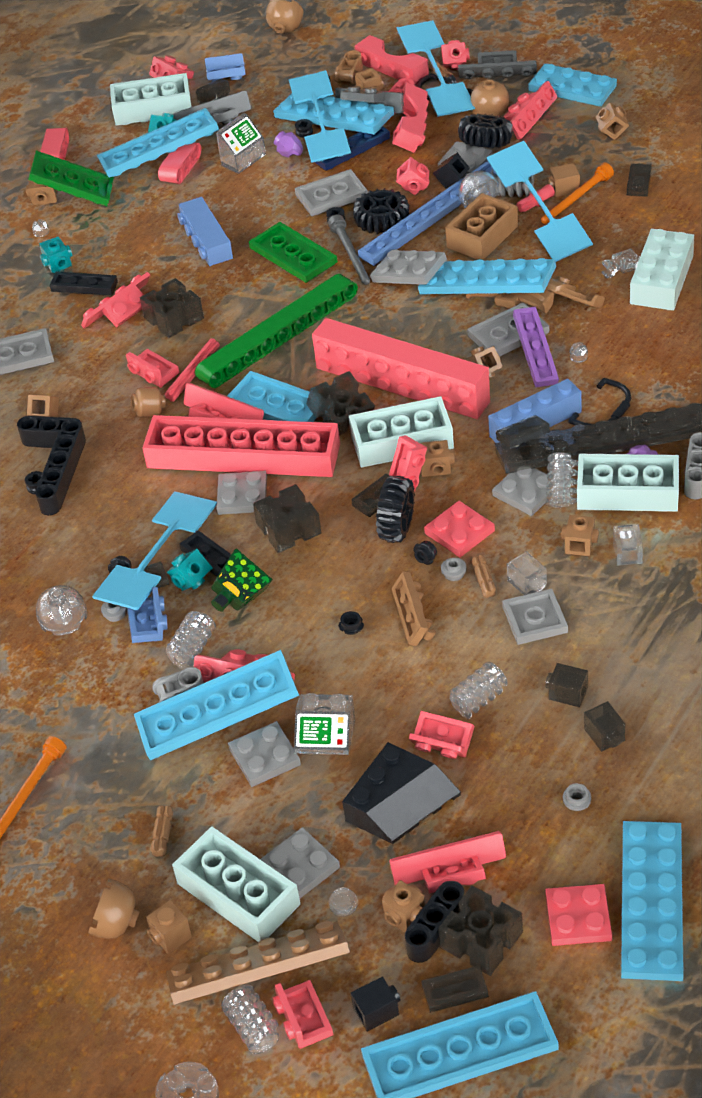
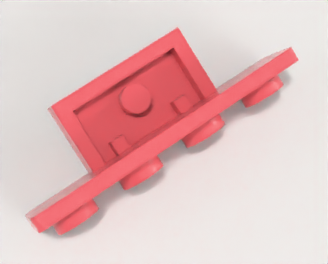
(529, 109)
(121, 305)
(215, 405)
(216, 667)
(449, 862)

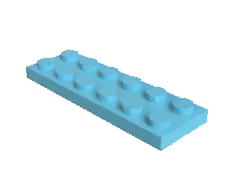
(337, 113)
(157, 142)
(491, 277)
(215, 705)
(652, 901)
(460, 1048)

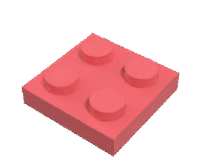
(459, 529)
(578, 914)

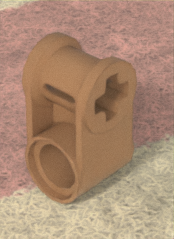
(349, 66)

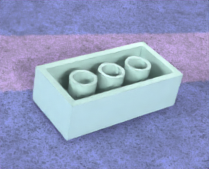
(140, 98)
(662, 269)
(378, 431)
(628, 482)
(236, 884)

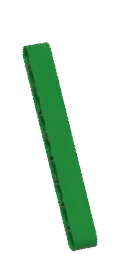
(275, 331)

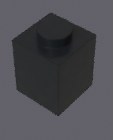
(451, 170)
(375, 1003)

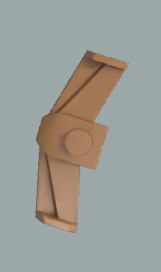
(562, 287)
(539, 300)

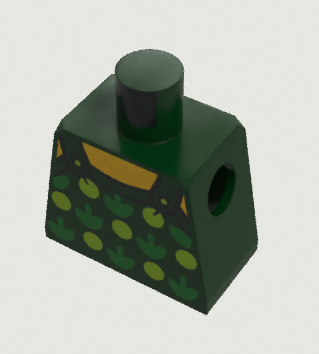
(239, 582)

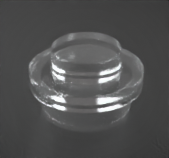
(343, 901)

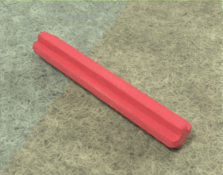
(189, 372)

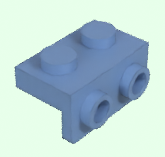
(225, 66)
(148, 622)

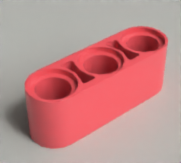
(56, 142)
(179, 163)

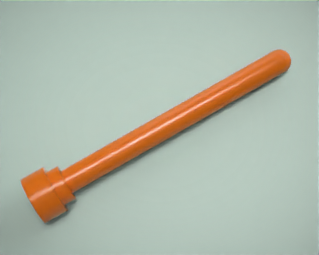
(603, 173)
(52, 749)

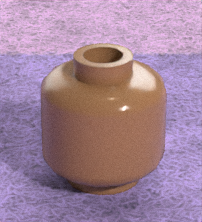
(147, 401)

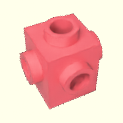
(451, 49)
(413, 176)

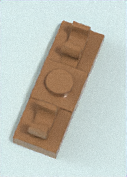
(411, 609)

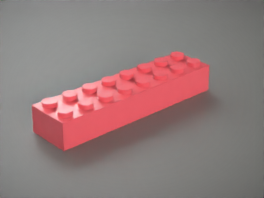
(402, 367)
(242, 445)

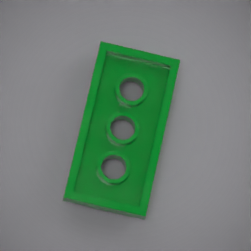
(84, 182)
(293, 252)

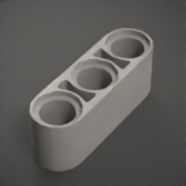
(693, 468)

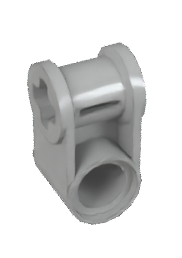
(177, 683)

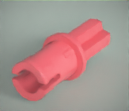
(529, 202)

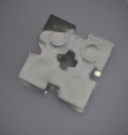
(172, 307)
(338, 401)
(287, 518)
(481, 930)

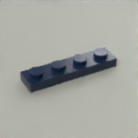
(358, 144)

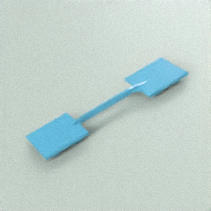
(447, 97)
(327, 142)
(560, 236)
(132, 586)

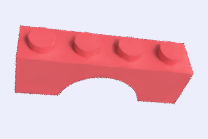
(398, 67)
(411, 128)

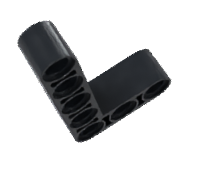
(67, 443)

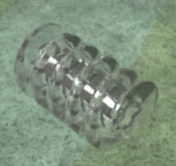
(560, 480)
(190, 639)
(478, 689)
(251, 1018)

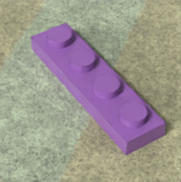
(535, 347)

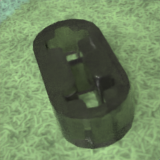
(213, 90)

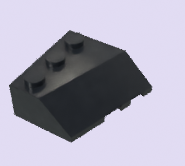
(397, 794)

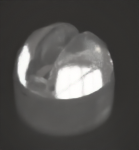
(40, 228)
(578, 352)

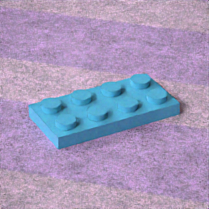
(574, 84)
(275, 397)

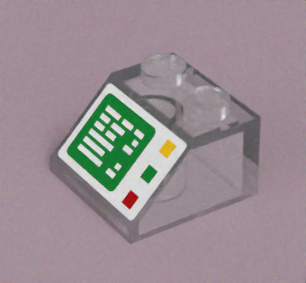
(240, 144)
(324, 724)

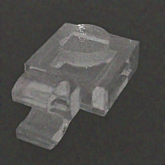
(623, 261)

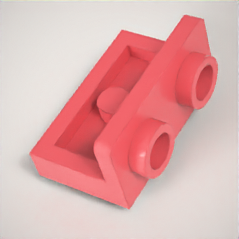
(168, 66)
(152, 367)
(408, 459)
(442, 734)
(303, 1014)

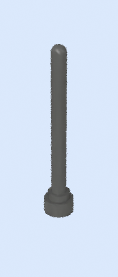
(338, 225)

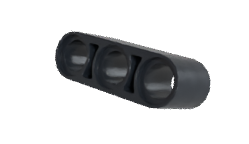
(422, 927)

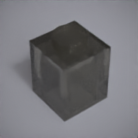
(567, 684)
(604, 726)

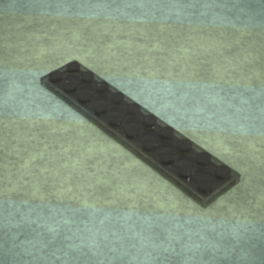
(604, 437)

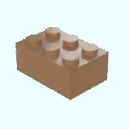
(481, 227)

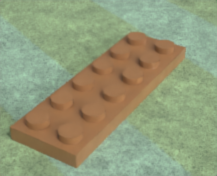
(256, 962)

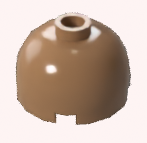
(284, 15)
(490, 98)
(114, 911)

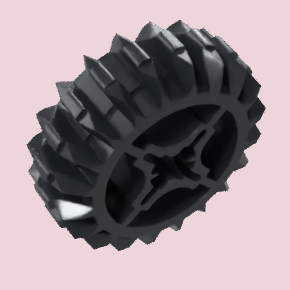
(485, 130)
(380, 210)
(395, 509)

